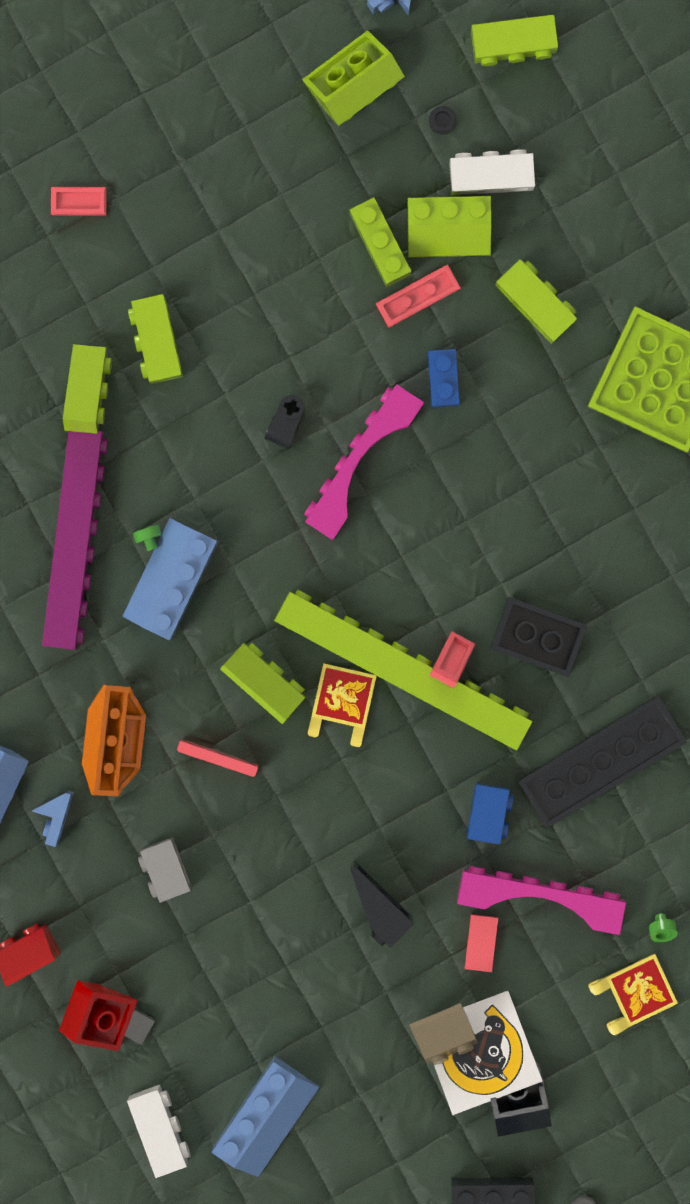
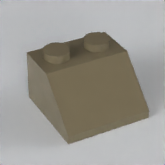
(444, 1034)

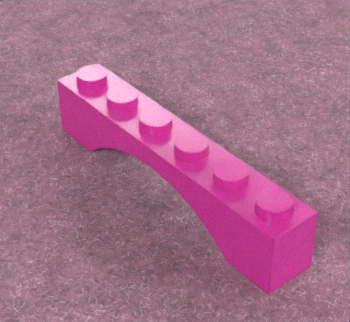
(395, 414)
(483, 890)

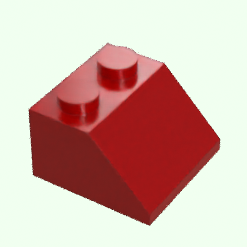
(27, 953)
(97, 1015)

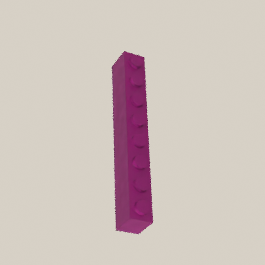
(73, 540)

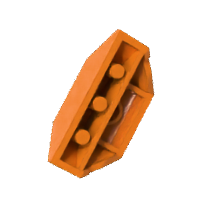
(113, 740)

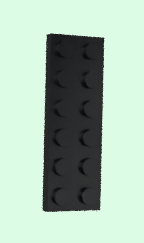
(602, 761)

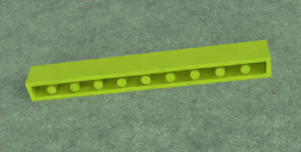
(402, 670)

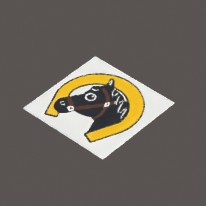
(498, 1062)

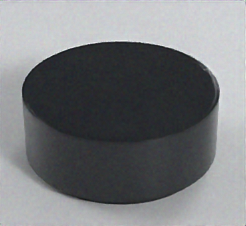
(442, 120)

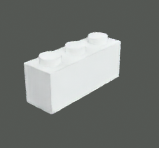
(492, 173)
(159, 1130)

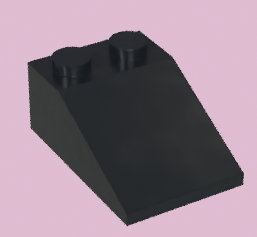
(384, 914)

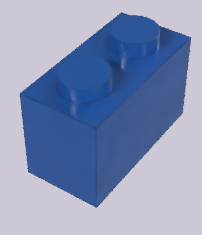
(443, 378)
(488, 813)

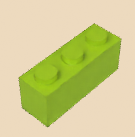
(514, 40)
(380, 242)
(536, 300)
(155, 339)
(86, 389)

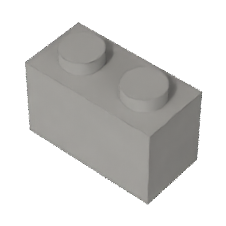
(165, 870)

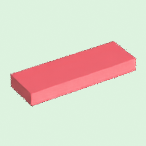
(418, 296)
(217, 758)

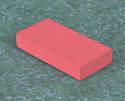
(78, 201)
(452, 659)
(481, 942)

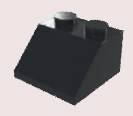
(522, 1110)

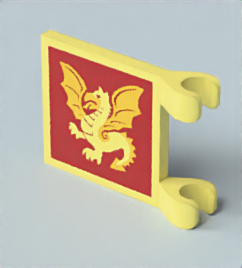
(344, 699)
(639, 991)

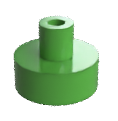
(147, 536)
(662, 929)

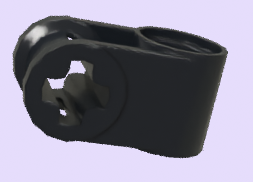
(283, 426)

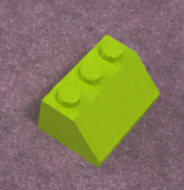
(353, 78)
(449, 226)
(264, 681)

